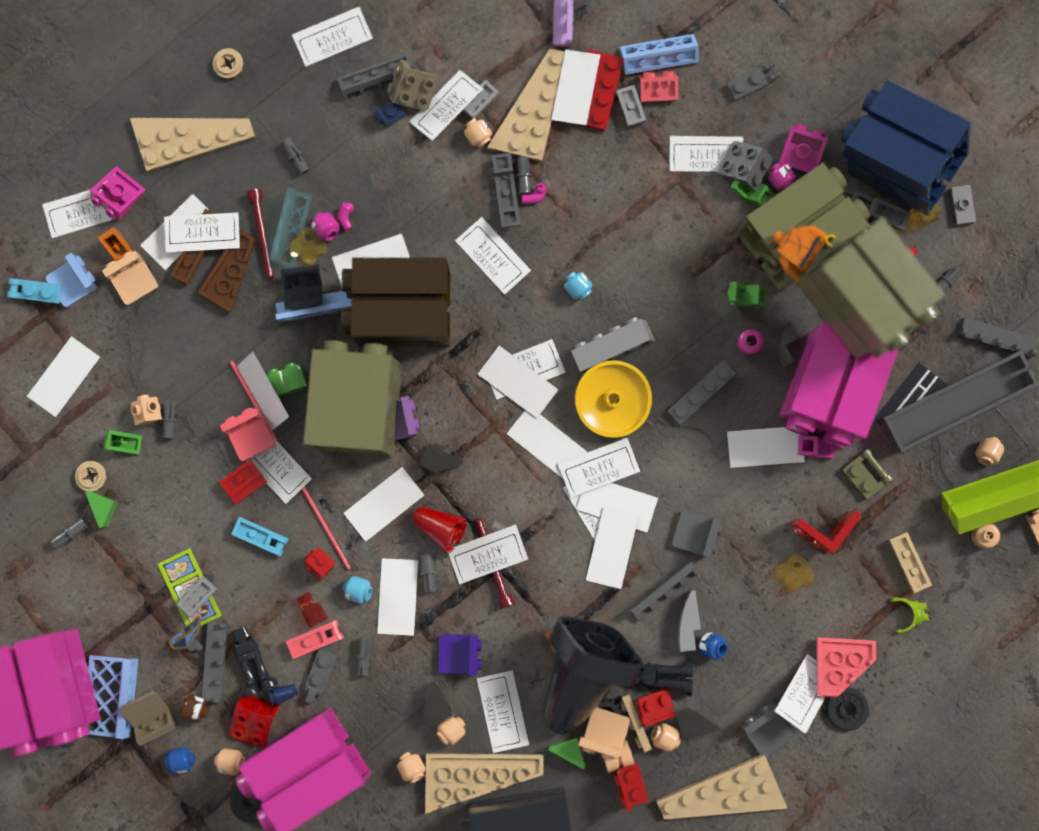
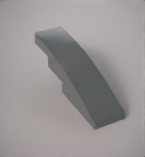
(878, 208)

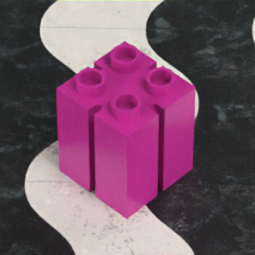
(835, 390)
(45, 692)
(303, 773)

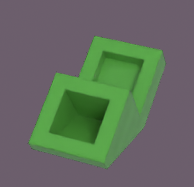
(758, 197)

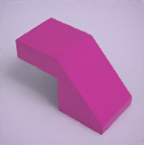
(813, 447)

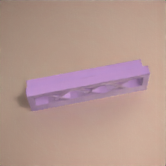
(563, 23)

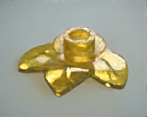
(308, 249)
(794, 576)

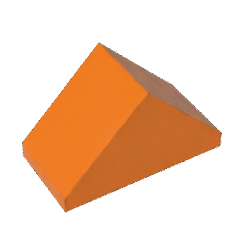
(114, 243)

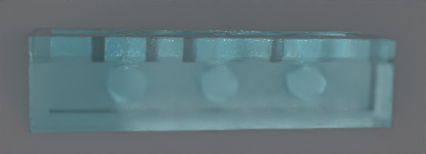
(284, 223)

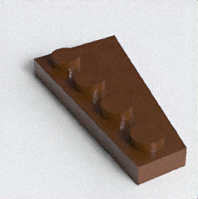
(227, 275)

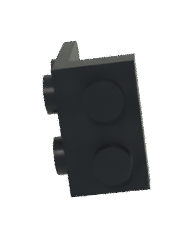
(302, 287)

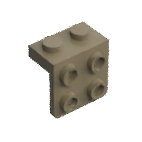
(412, 87)
(148, 717)

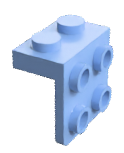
(74, 280)

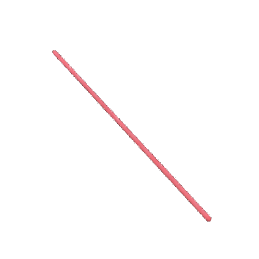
(303, 489)

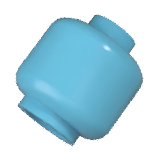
(578, 285)
(357, 590)

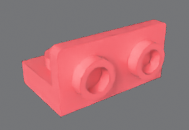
(658, 87)

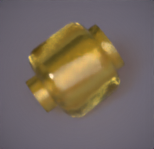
(922, 219)

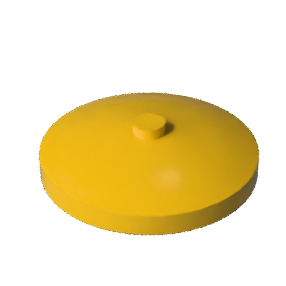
(613, 398)

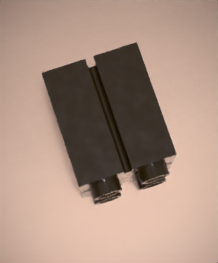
(397, 301)

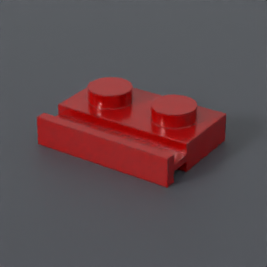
(243, 482)
(654, 707)

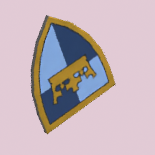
(186, 637)

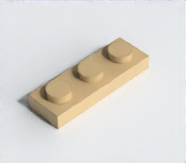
(910, 562)
(641, 740)

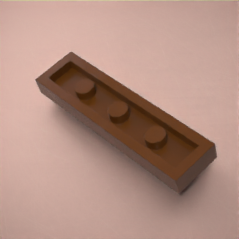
(188, 262)

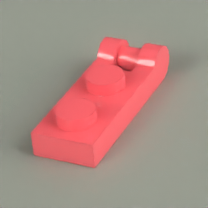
(313, 639)

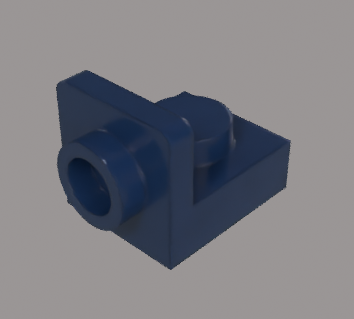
(389, 114)

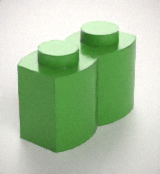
(287, 380)

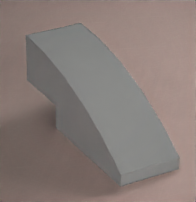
(688, 622)

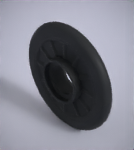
(858, 715)
(241, 809)

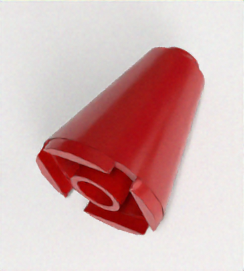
(440, 526)

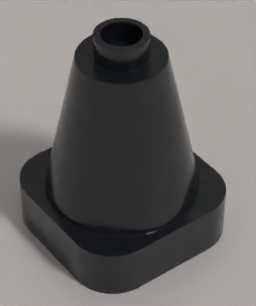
(586, 669)

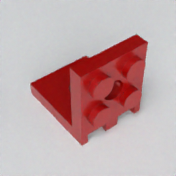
(818, 540)

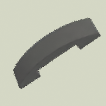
(506, 190)

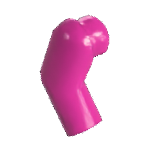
(537, 195)
(343, 215)

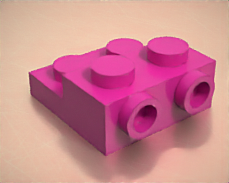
(803, 148)
(116, 193)

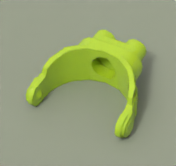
(919, 612)

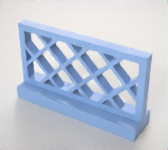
(126, 693)

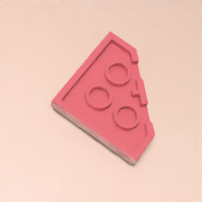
(841, 663)

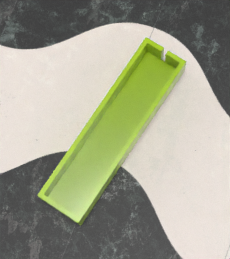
(993, 498)

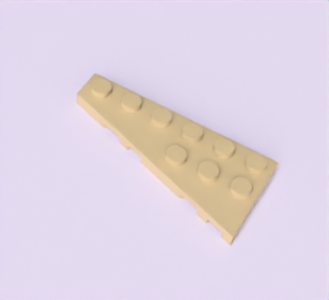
(529, 120)
(180, 139)
(467, 776)
(735, 790)

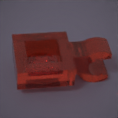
(313, 612)

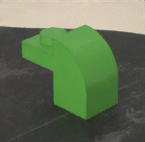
(747, 295)

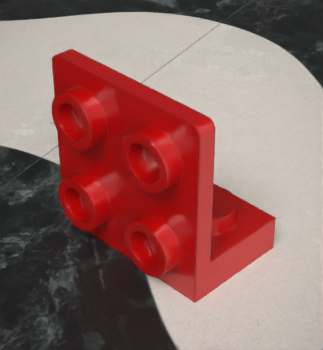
(253, 720)
(631, 785)

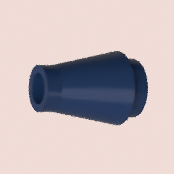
(282, 693)

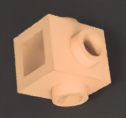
(145, 410)

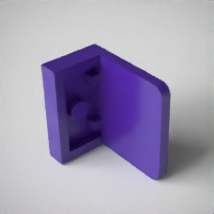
(459, 654)

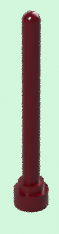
(255, 198)
(505, 599)

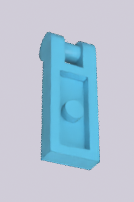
(35, 290)
(259, 536)

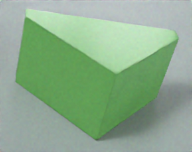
(122, 442)
(102, 508)
(569, 750)

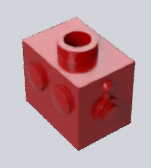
(318, 564)

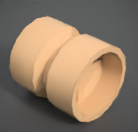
(625, 759)

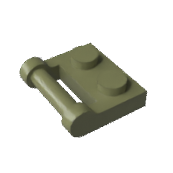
(861, 477)

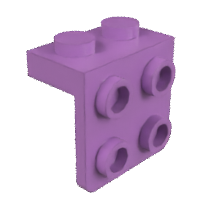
(406, 424)

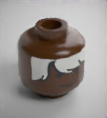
(193, 708)

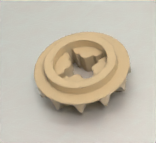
(219, 63)
(83, 471)

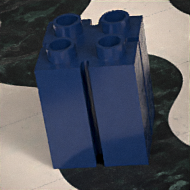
(906, 146)

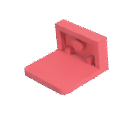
(248, 433)

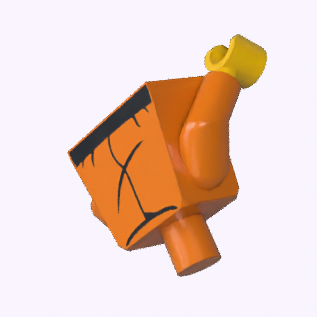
(800, 249)

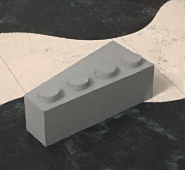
(612, 344)

